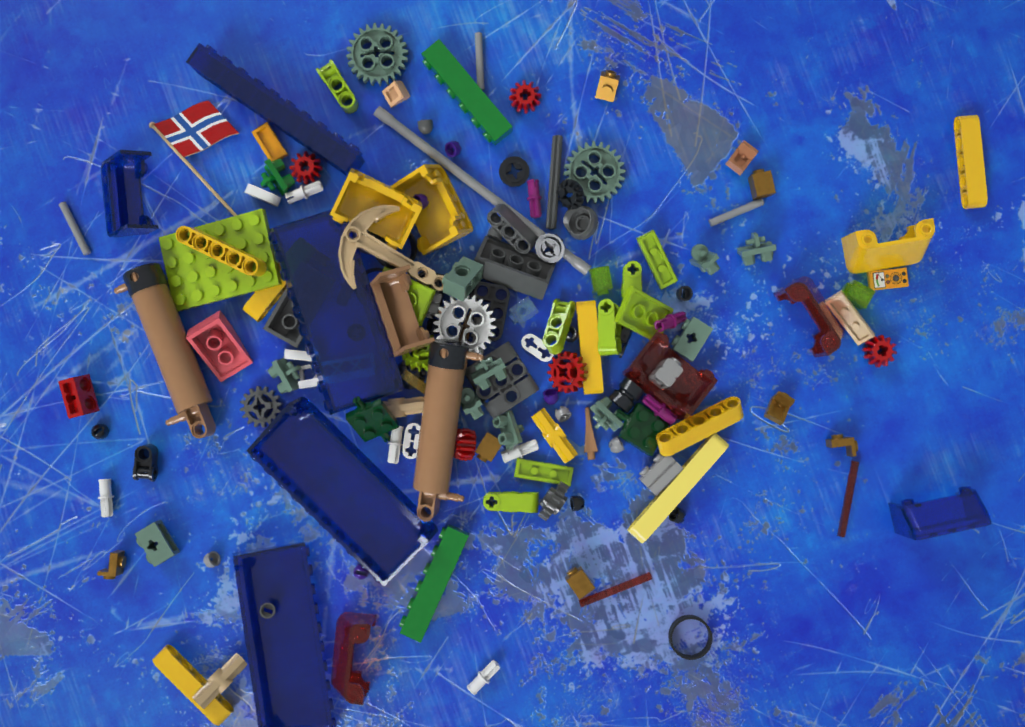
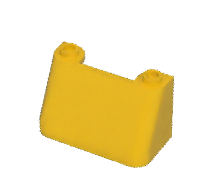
(364, 192)
(445, 216)
(865, 254)

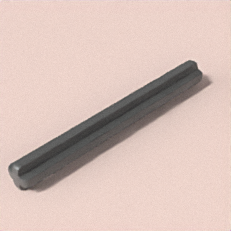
(554, 180)

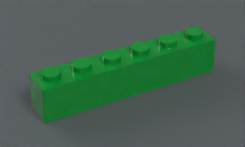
(467, 92)
(434, 583)

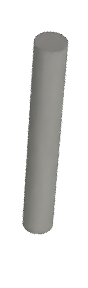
(479, 60)
(736, 212)
(74, 228)

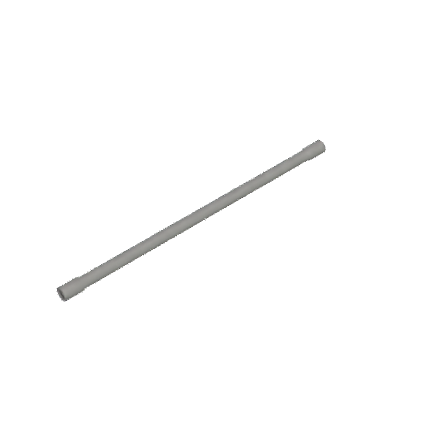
(389, 120)

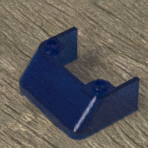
(123, 194)
(939, 515)

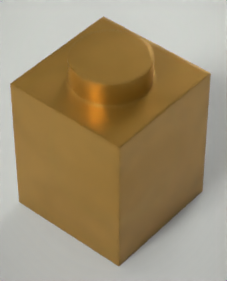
(761, 184)
(488, 447)
(579, 582)

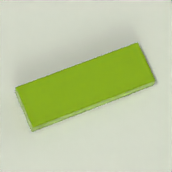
(656, 259)
(543, 471)

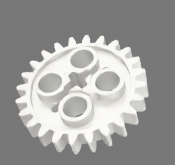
(448, 318)

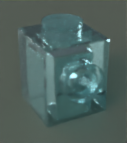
(523, 311)

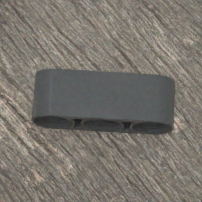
(503, 227)

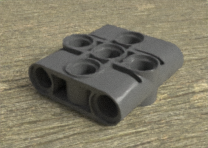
(523, 389)

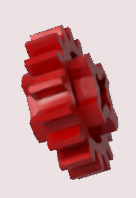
(569, 372)

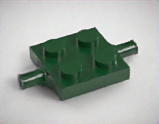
(372, 419)
(641, 428)

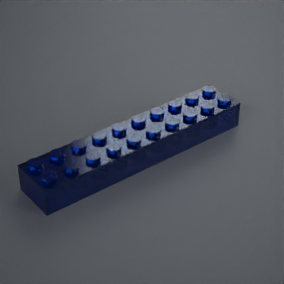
(275, 109)

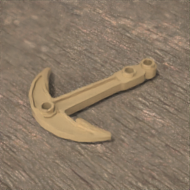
(372, 245)

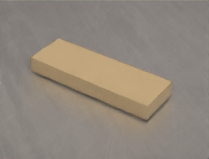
(849, 318)

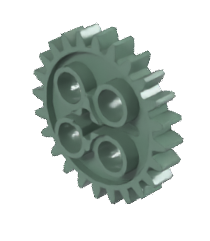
(378, 71)
(606, 160)

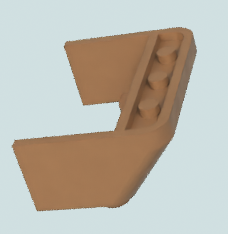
(397, 311)

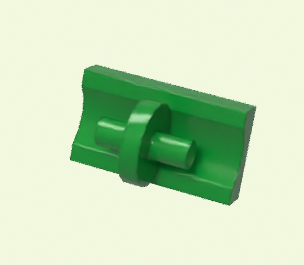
(273, 169)

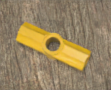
(554, 435)

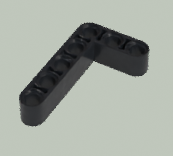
(490, 297)

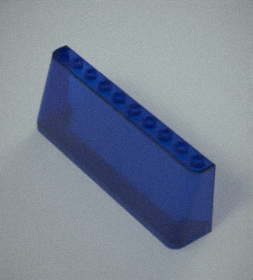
(338, 323)
(342, 489)
(284, 649)

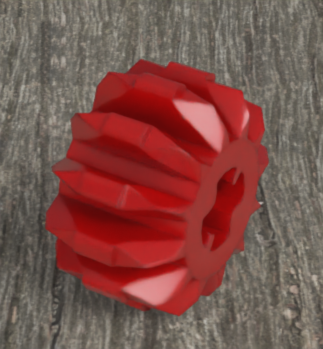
(517, 97)
(298, 170)
(875, 345)
(465, 444)

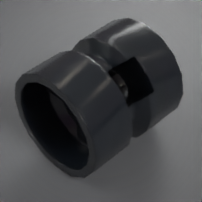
(626, 394)

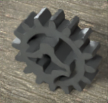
(260, 399)
(553, 501)

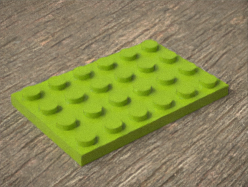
(203, 280)

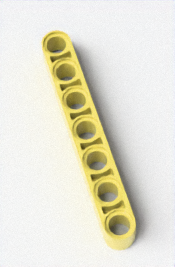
(678, 488)

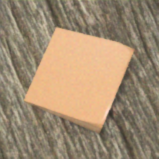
(395, 93)

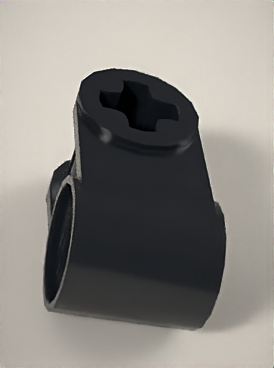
(146, 467)

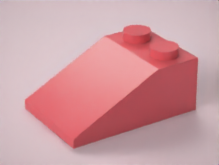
(219, 346)

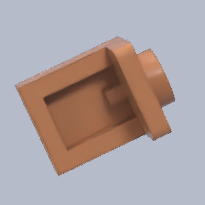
(741, 157)

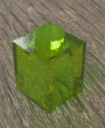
(600, 280)
(858, 294)

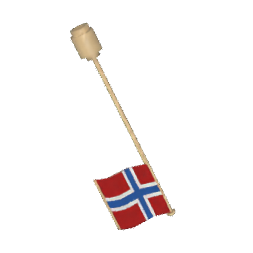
(195, 132)

